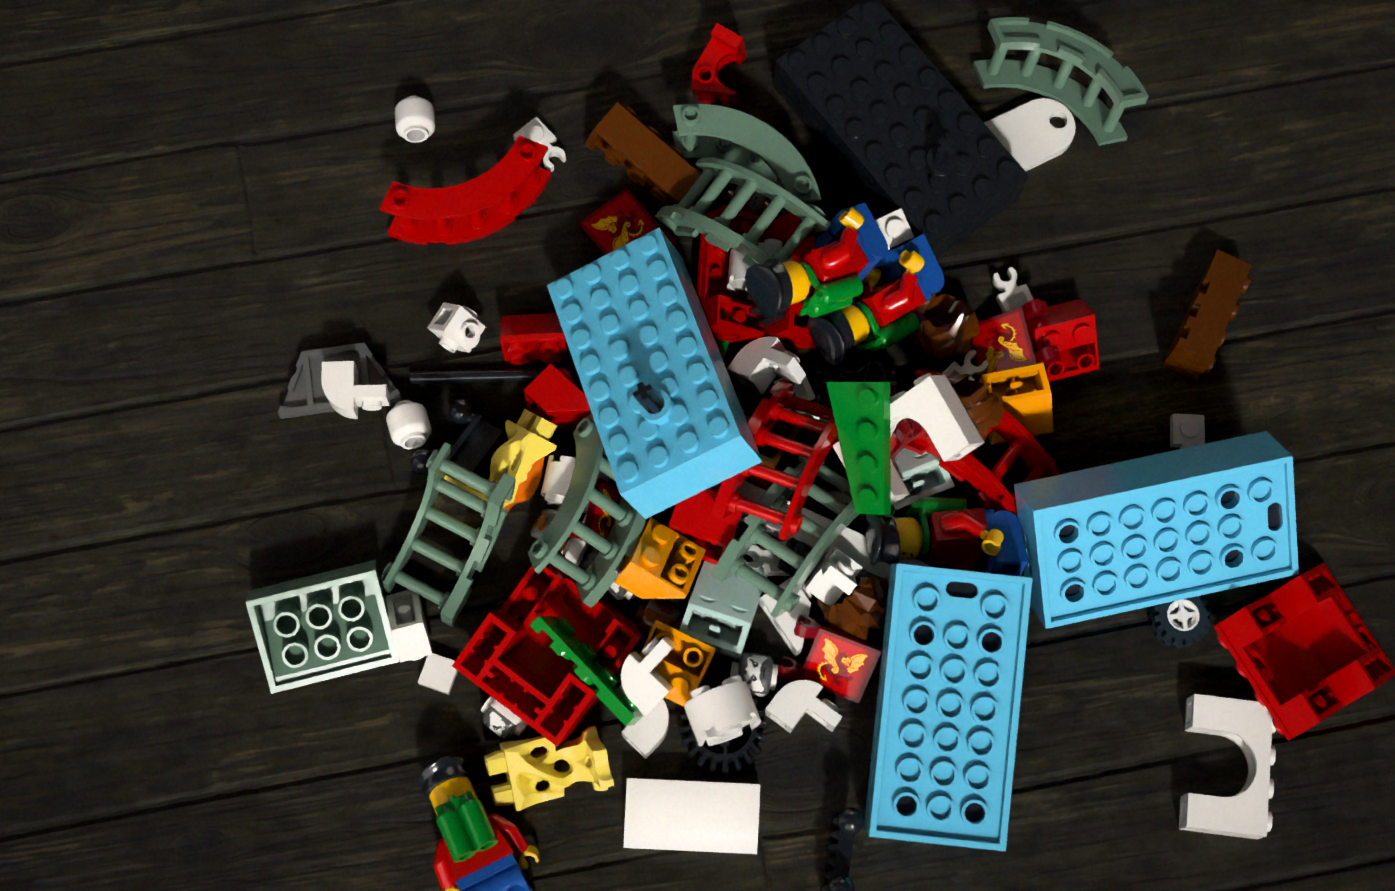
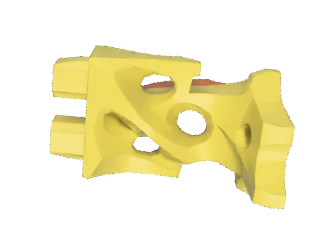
(519, 457)
(584, 754)

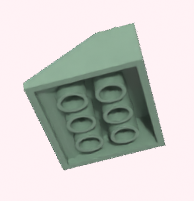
(322, 626)

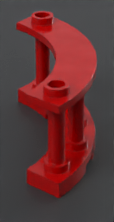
(473, 207)
(765, 415)
(988, 482)

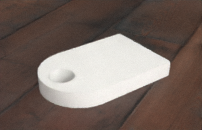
(1030, 135)

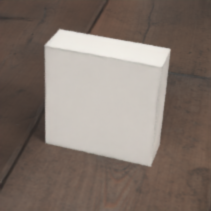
(438, 673)

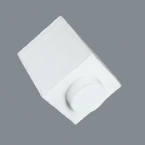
(787, 621)
(408, 625)

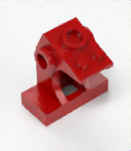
(722, 49)

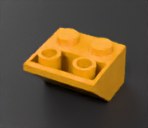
(1024, 396)
(660, 564)
(685, 663)

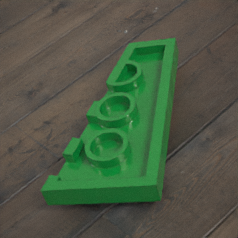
(863, 431)
(587, 668)

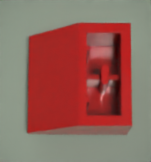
(1073, 332)
(532, 338)
(557, 398)
(695, 522)

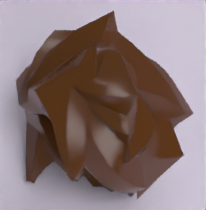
(945, 326)
(981, 405)
(861, 610)

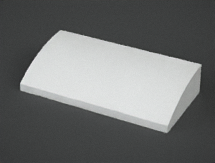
(691, 816)

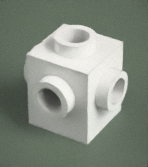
(456, 327)

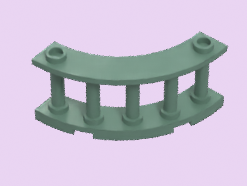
(1074, 49)
(745, 141)
(690, 220)
(622, 537)
(481, 539)
(733, 562)

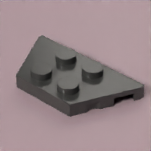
(305, 387)

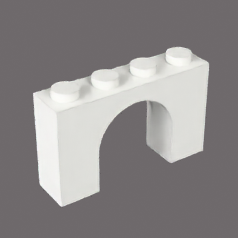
(940, 413)
(1251, 729)

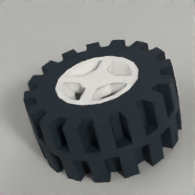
(1193, 618)

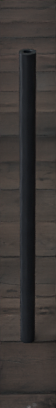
(477, 376)

